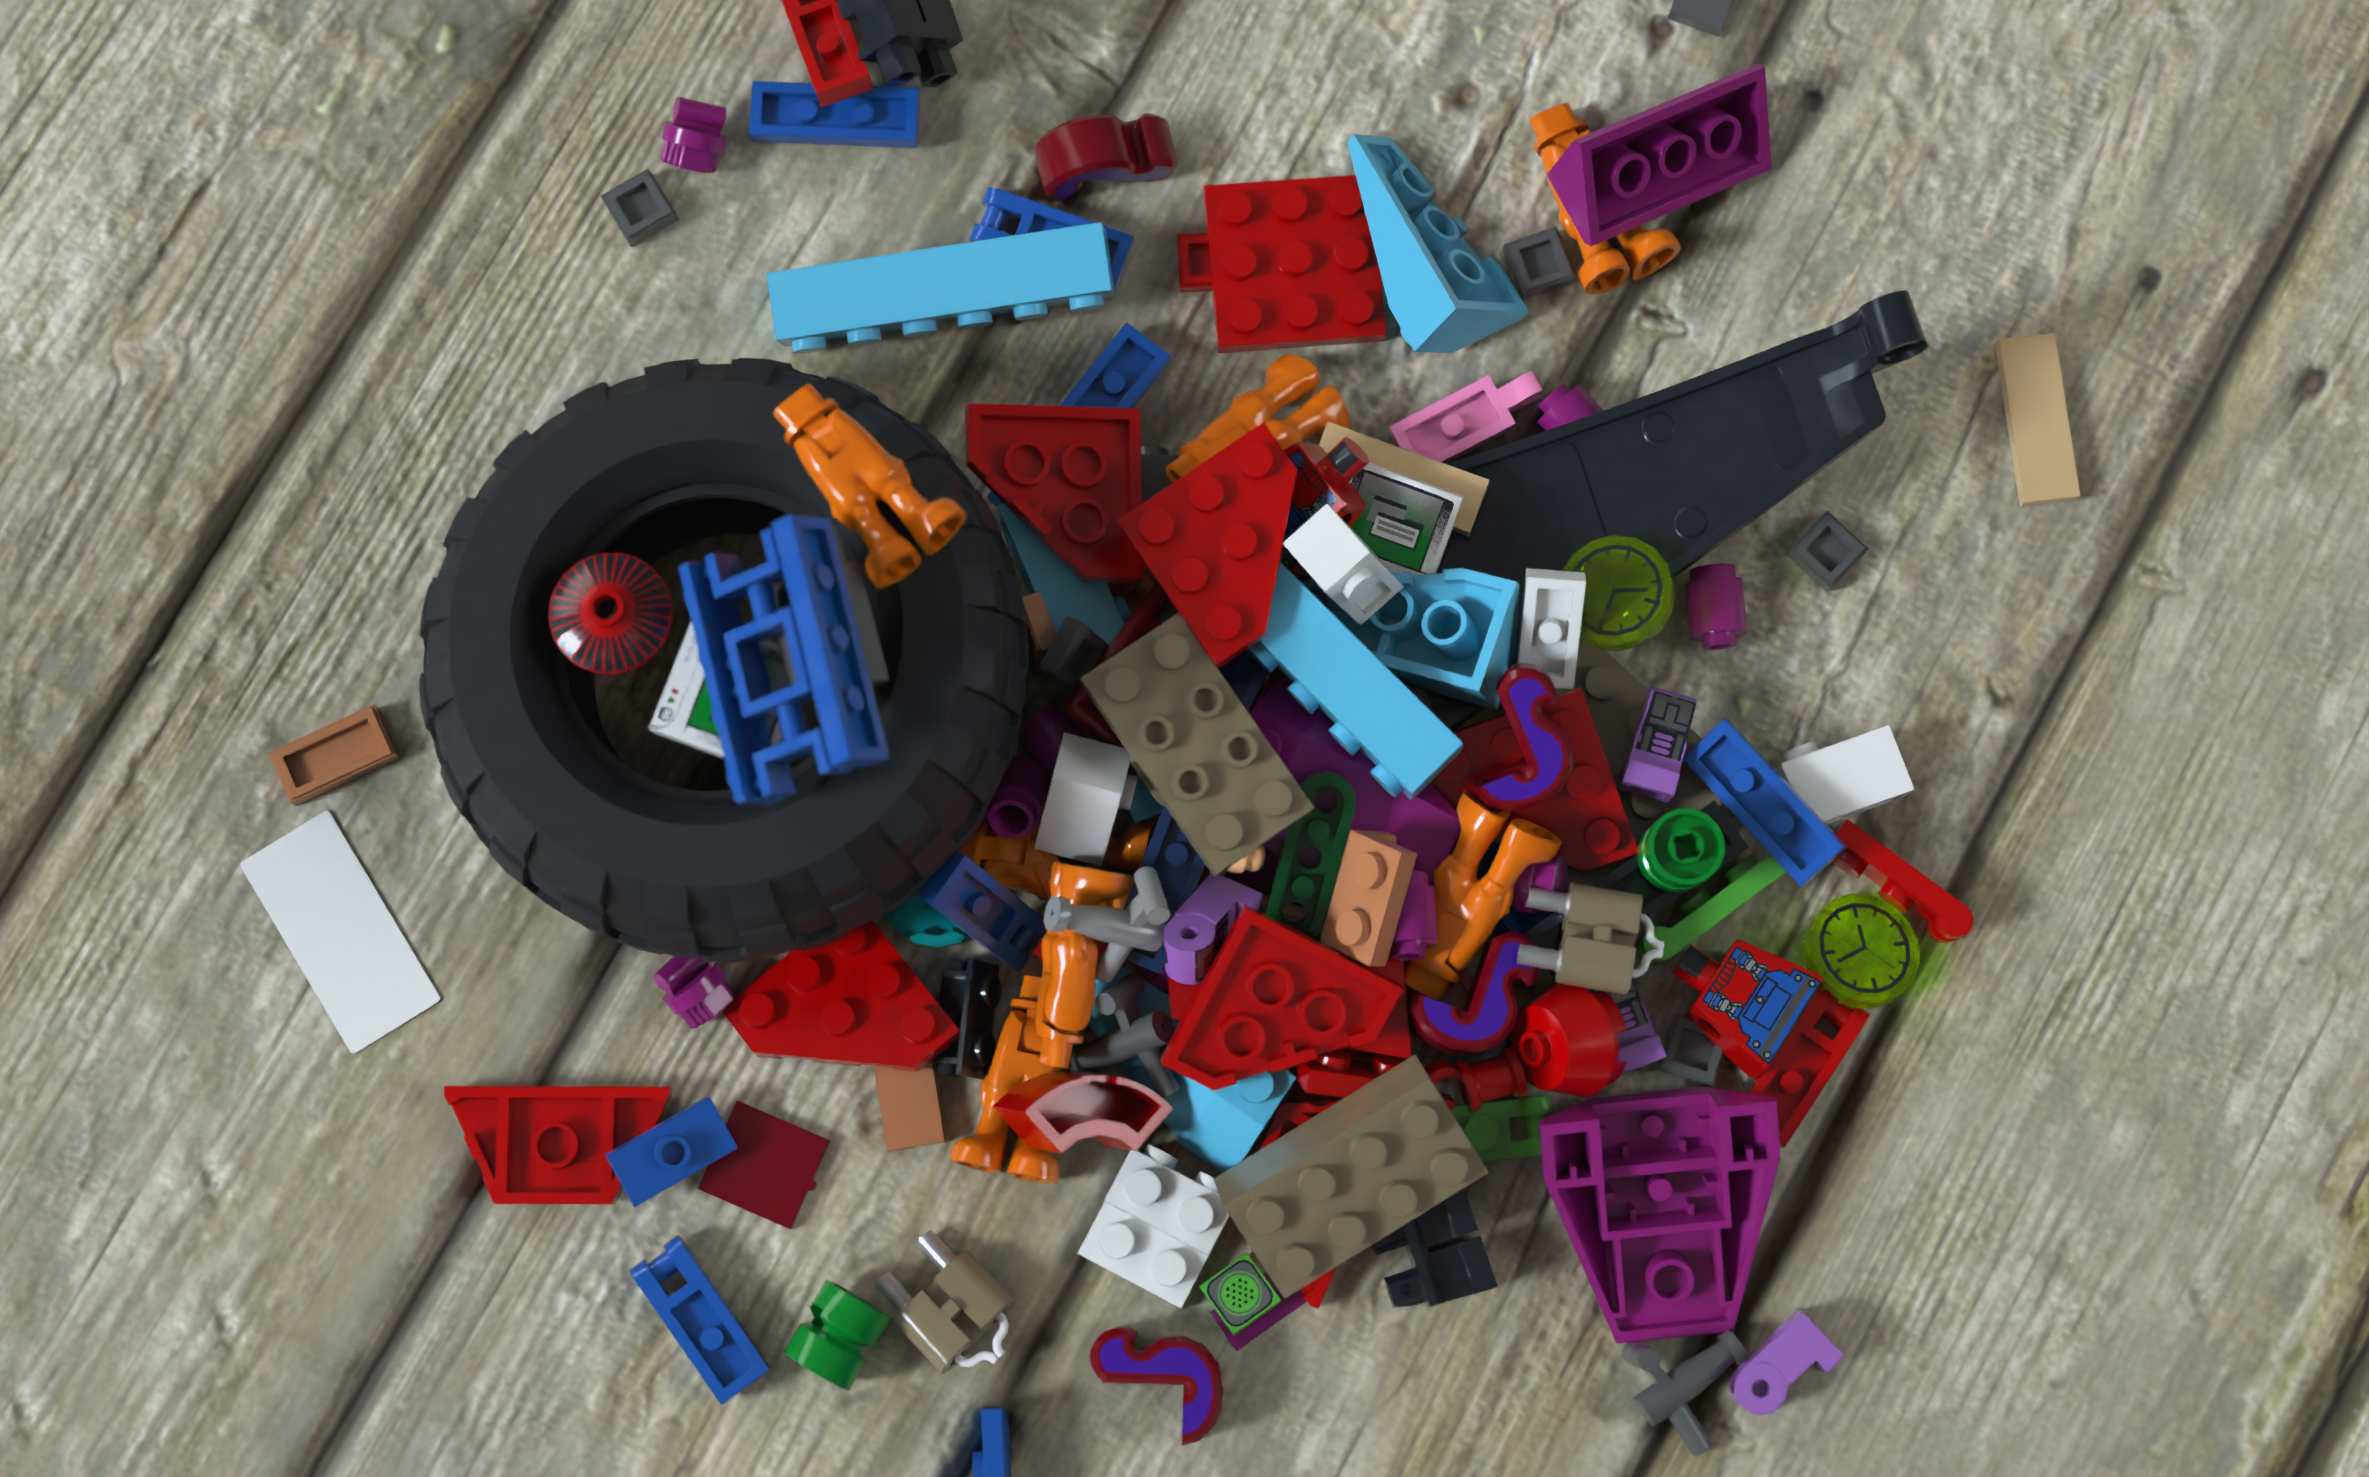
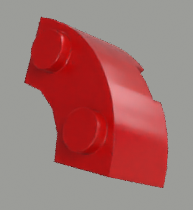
(1075, 1105)

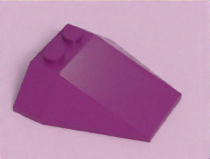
(1305, 746)
(1664, 1202)

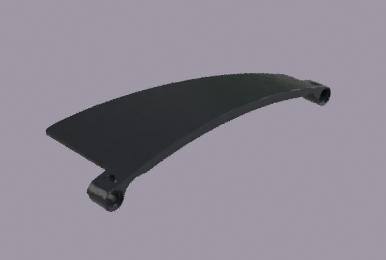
(1681, 461)

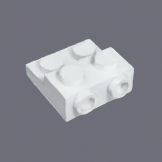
(1156, 1225)

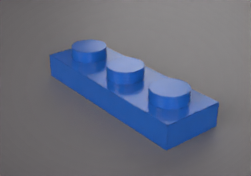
(874, 118)
(1764, 802)

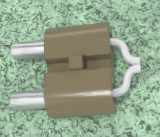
(1596, 937)
(953, 1310)

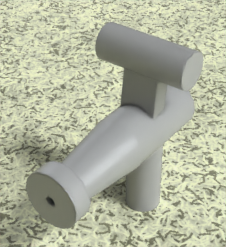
(1135, 927)

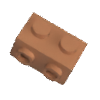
(1368, 896)

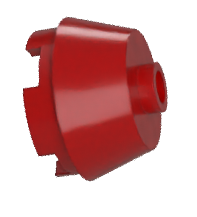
(1569, 1040)

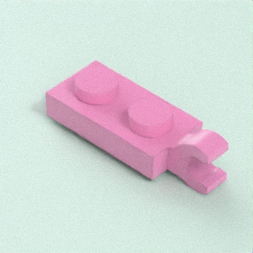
(1465, 418)

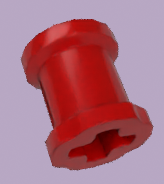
(1491, 1079)

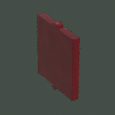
(769, 1167)

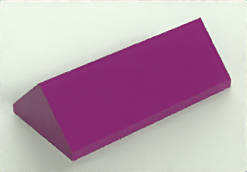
(1666, 156)

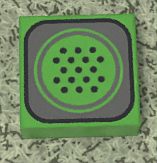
(1240, 1294)

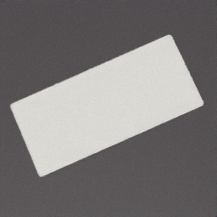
(340, 932)

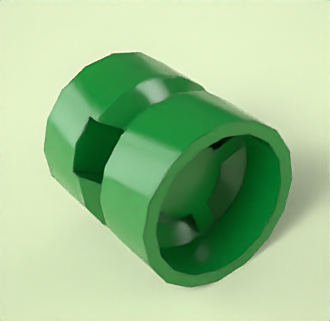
(1681, 850)
(837, 1335)

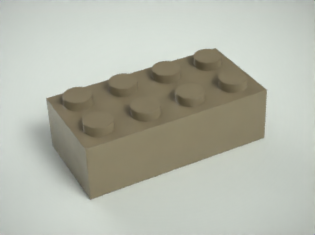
(1349, 1176)

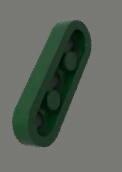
(1324, 830)

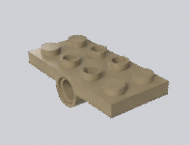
(1196, 745)

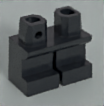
(906, 38)
(1445, 1272)

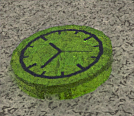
(1625, 592)
(1862, 950)

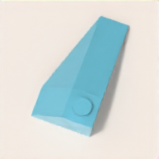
(1428, 269)
(1442, 631)
(1208, 1123)

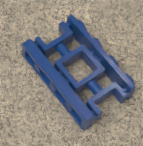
(822, 650)

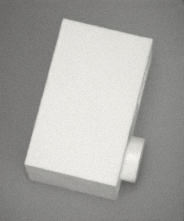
(1343, 564)
(1848, 775)
(1084, 799)

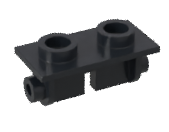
(973, 993)

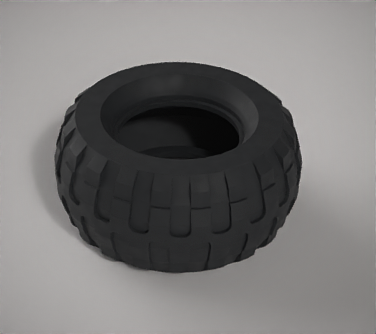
(671, 866)

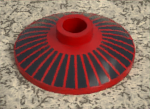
(631, 634)

